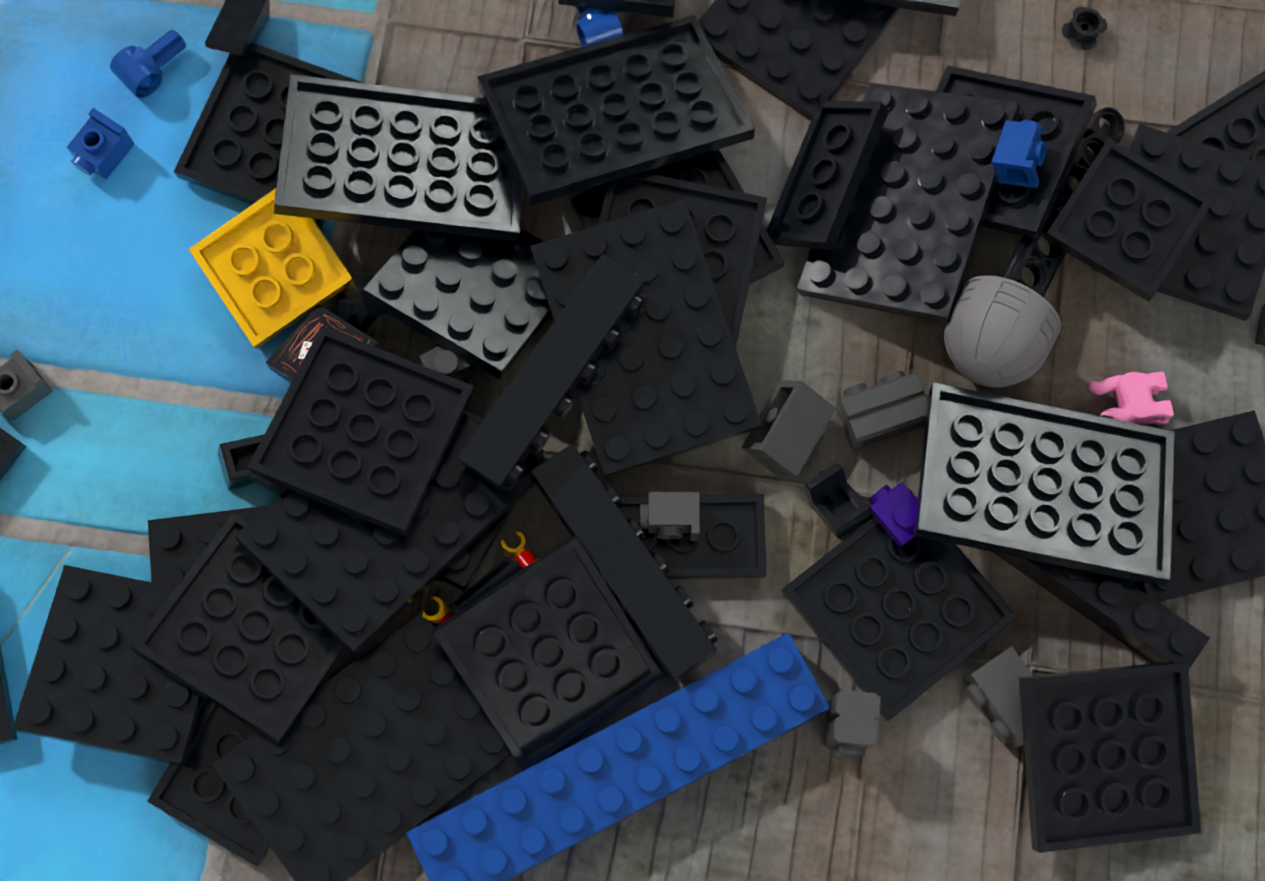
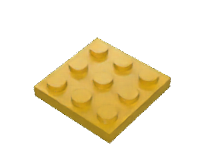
(270, 269)

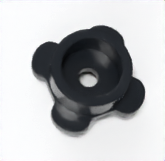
(1085, 17)

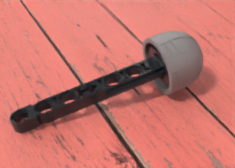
(1001, 323)

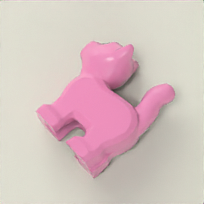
(1134, 398)

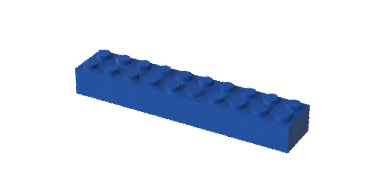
(622, 768)

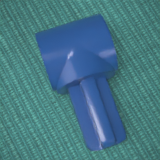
(597, 25)
(141, 68)

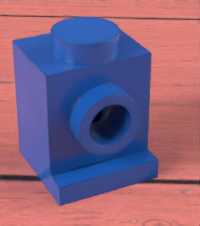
(99, 145)
(1019, 153)

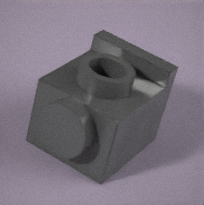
(448, 363)
(27, 386)
(671, 514)

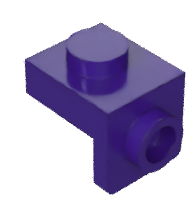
(895, 512)

